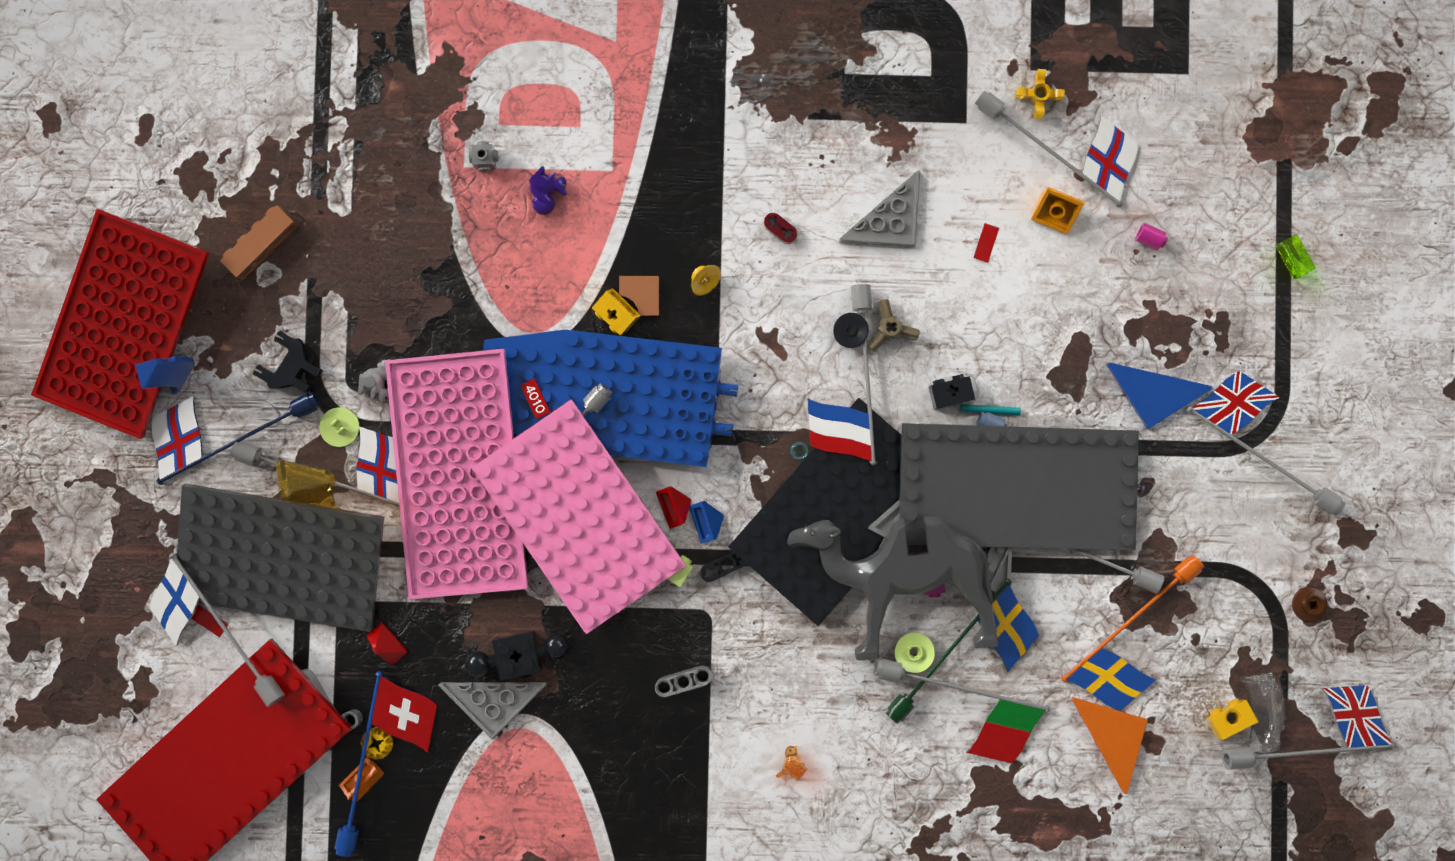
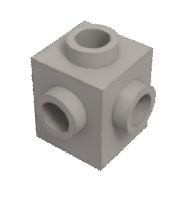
(483, 163)

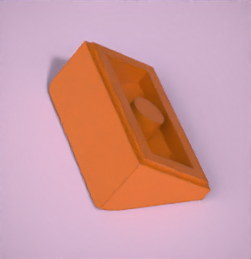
(370, 775)

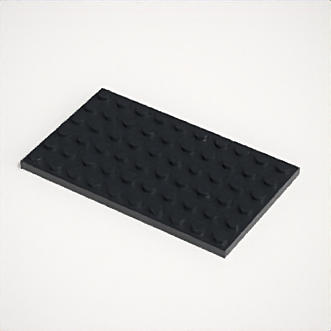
(823, 488)

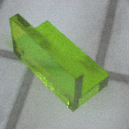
(1295, 256)

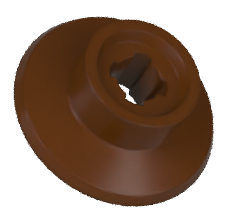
(1302, 607)

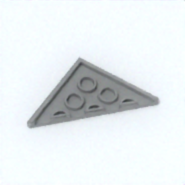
(892, 220)
(492, 703)

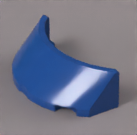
(165, 372)

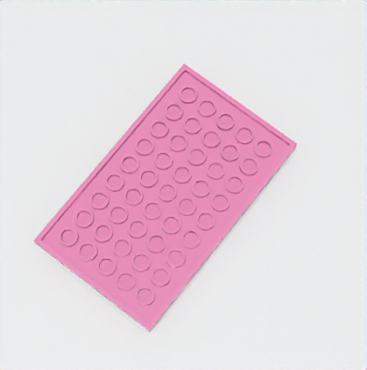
(578, 516)

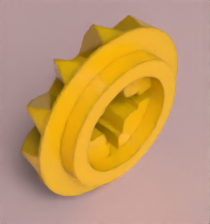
(385, 746)

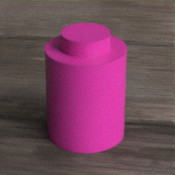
(1151, 236)

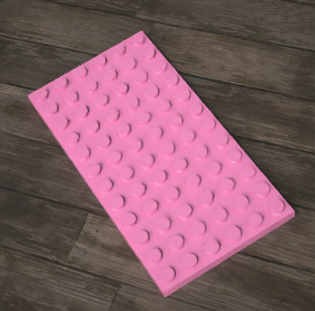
(444, 422)

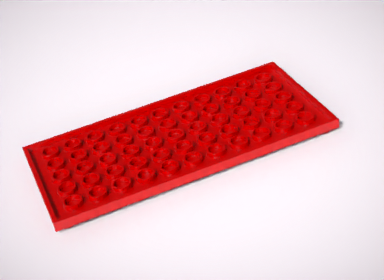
(224, 762)

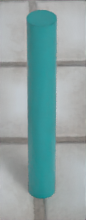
(991, 409)

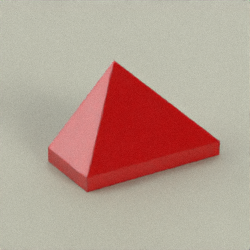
(674, 506)
(386, 644)

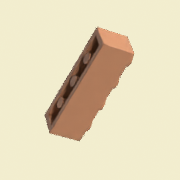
(258, 242)

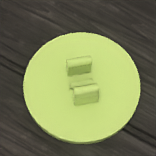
(339, 427)

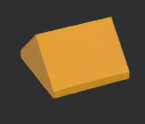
(1057, 210)

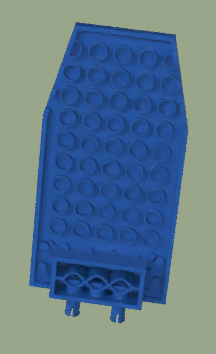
(660, 390)

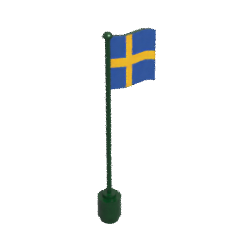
(1014, 634)

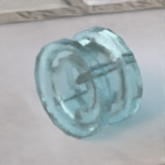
(793, 453)

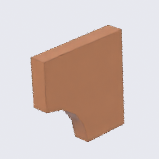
(641, 291)

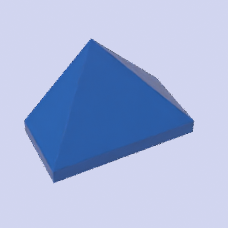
(706, 520)

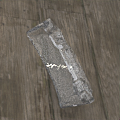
(1268, 707)

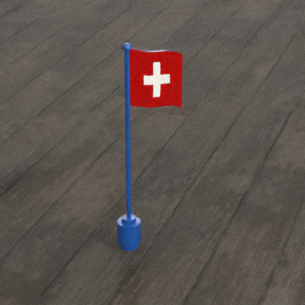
(400, 715)

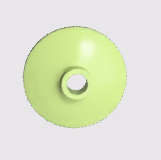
(924, 656)

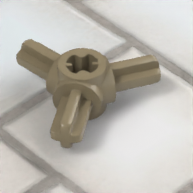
(888, 318)

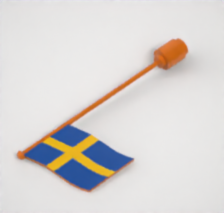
(1109, 675)

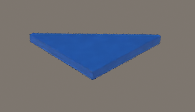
(1155, 394)

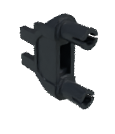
(291, 367)

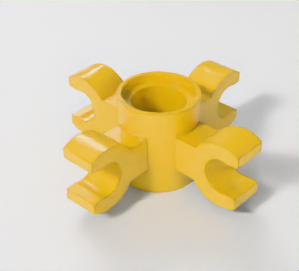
(1024, 93)

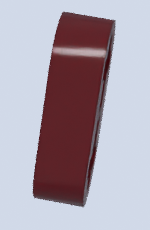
(783, 225)

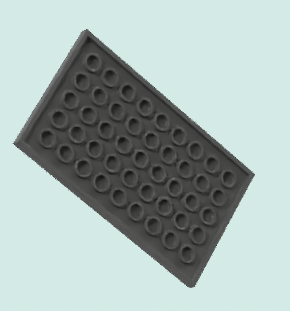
(281, 556)

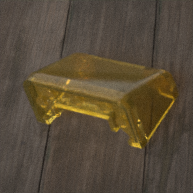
(305, 484)

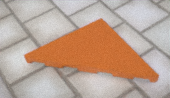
(1116, 736)

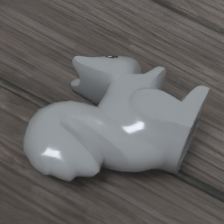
(374, 382)

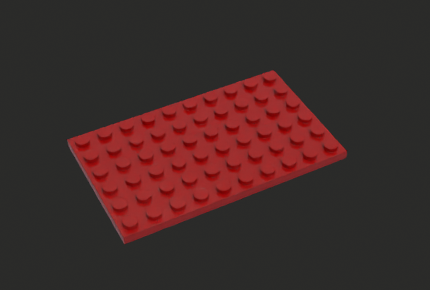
(119, 312)

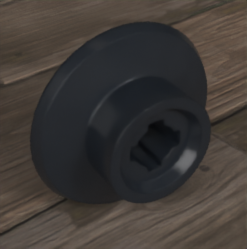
(842, 326)

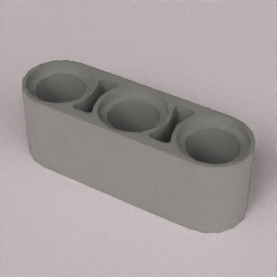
(675, 687)

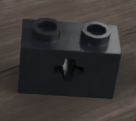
(963, 393)

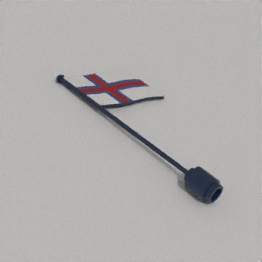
(179, 437)

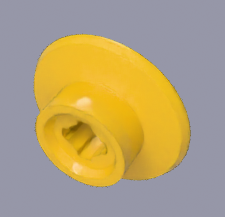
(705, 279)

